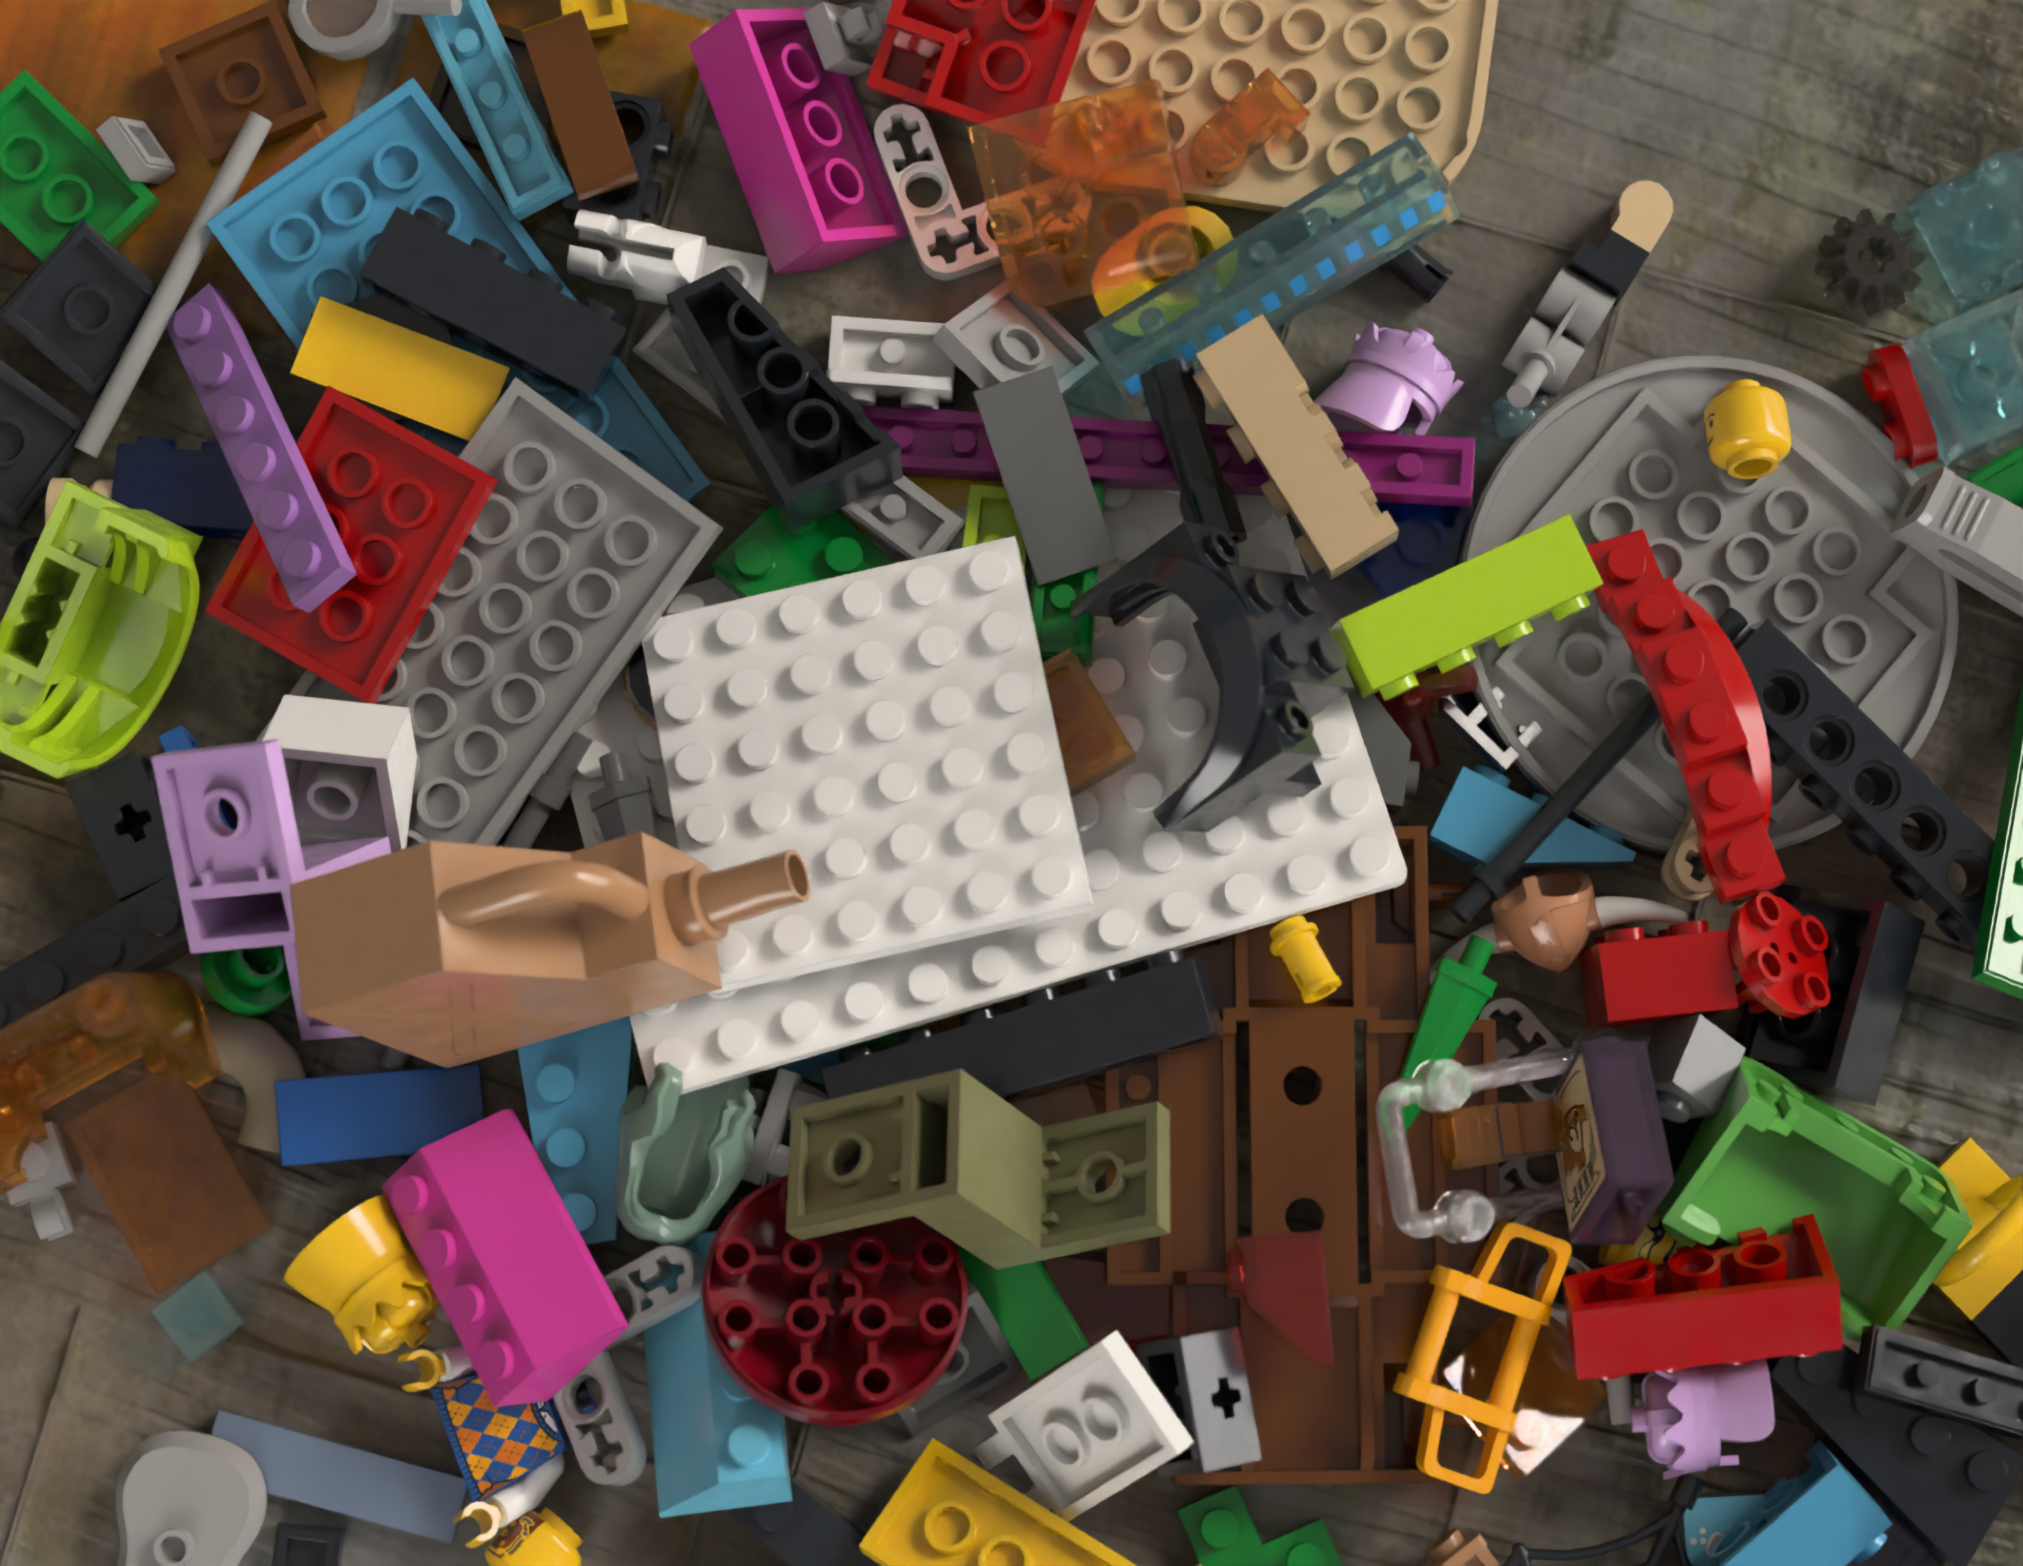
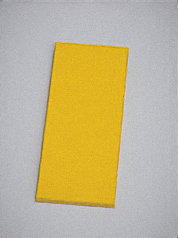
(399, 369)

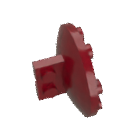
(835, 1320)

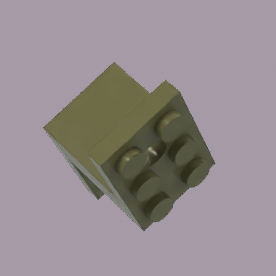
(978, 1170)

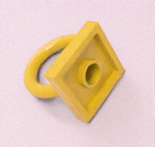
(1994, 1246)

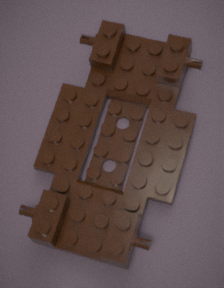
(1310, 1418)

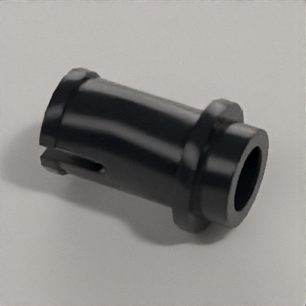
(1419, 271)

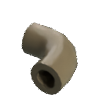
(256, 1058)

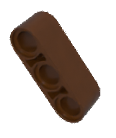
(580, 105)

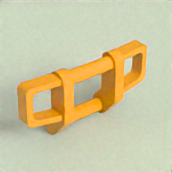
(1514, 1362)

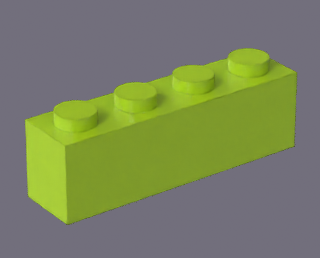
(1466, 607)

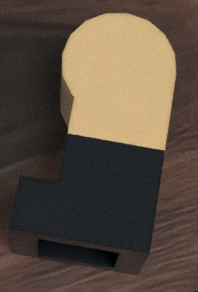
(1636, 227)

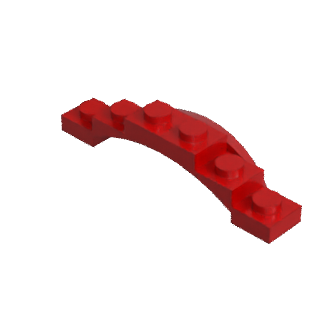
(1705, 710)

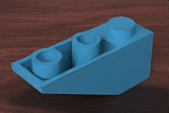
(1483, 815)

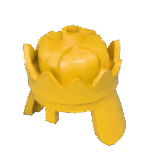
(368, 1279)

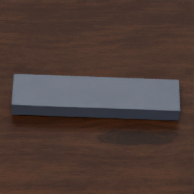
(349, 1477)

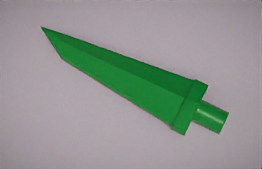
(1449, 1010)

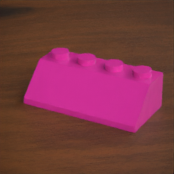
(796, 141)
(505, 1259)

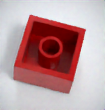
(1657, 978)

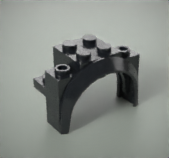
(1265, 652)

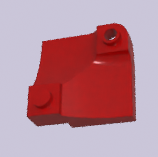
(979, 55)

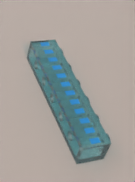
(1280, 264)

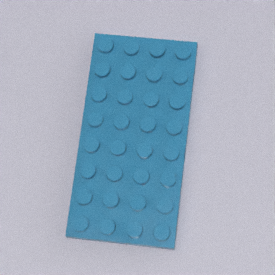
(324, 212)

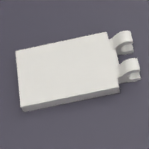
(1086, 1429)

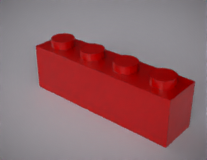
(1707, 1306)

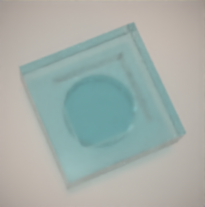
(199, 1317)

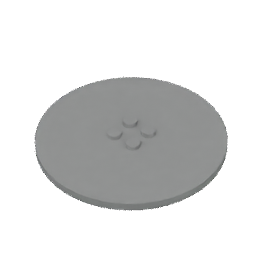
(1782, 547)

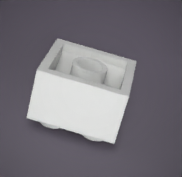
(347, 768)

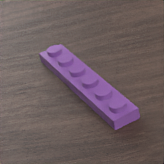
(260, 449)

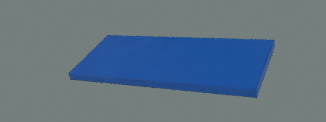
(374, 1113)

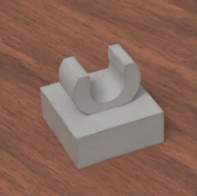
(843, 36)

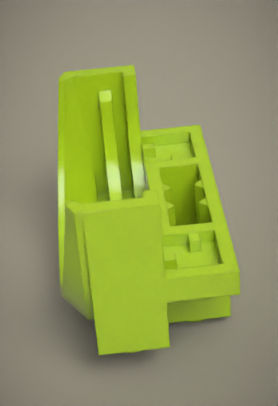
(95, 630)

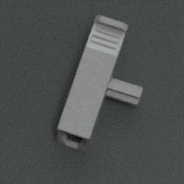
(1966, 534)

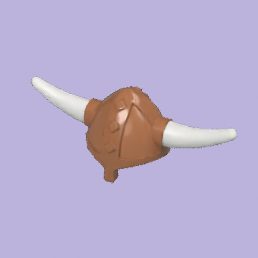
(1553, 915)

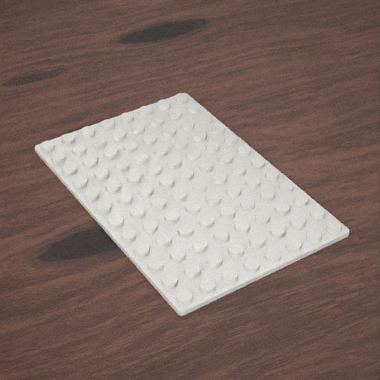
(1146, 883)

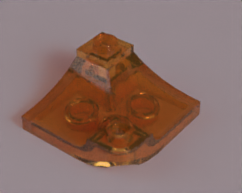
(1087, 192)

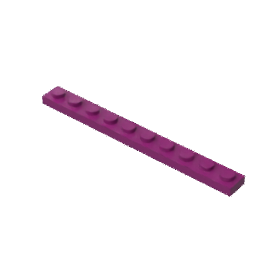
(1135, 455)

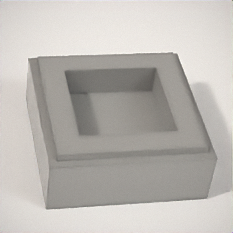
(136, 150)

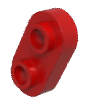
(1893, 384)

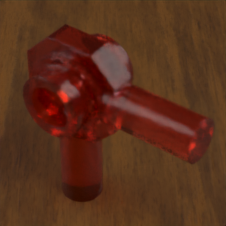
(1417, 704)

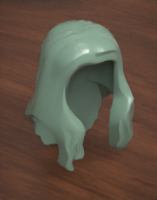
(680, 1155)

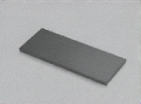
(1044, 475)

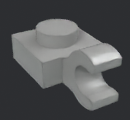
(47, 1173)

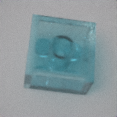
(1972, 377)

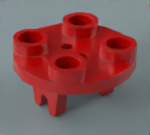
(1778, 957)

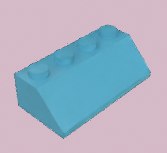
(708, 1434)

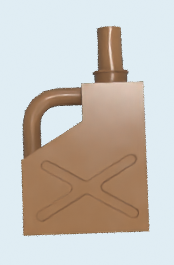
(513, 946)

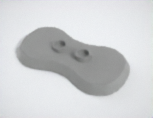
(188, 1501)

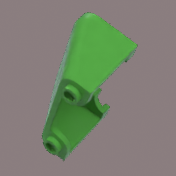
(1791, 1154)

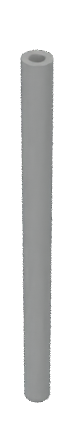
(172, 286)

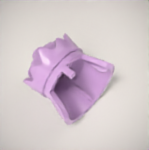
(1390, 383)
(1698, 1409)

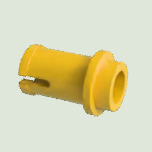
(1304, 958)

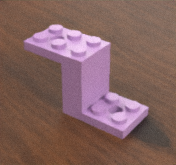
(240, 880)

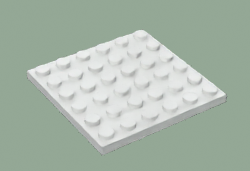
(886, 739)

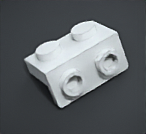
(890, 362)

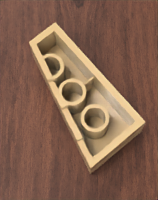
(1295, 449)

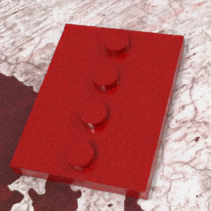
(402, 521)

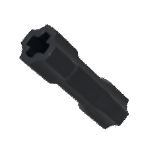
(1179, 415)

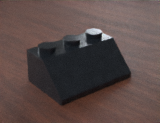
(1869, 966)

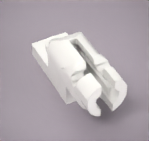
(656, 259)

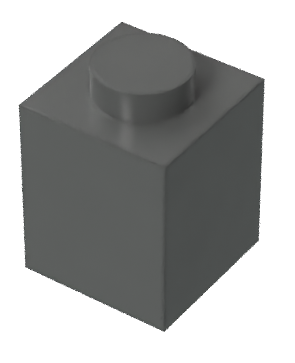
(1692, 1067)

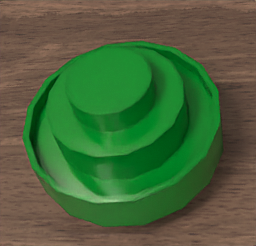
(247, 979)

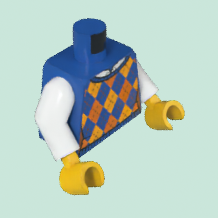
(503, 1451)

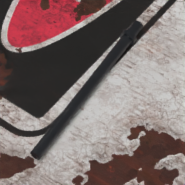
(1489, 880)

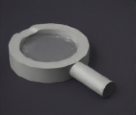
(357, 27)

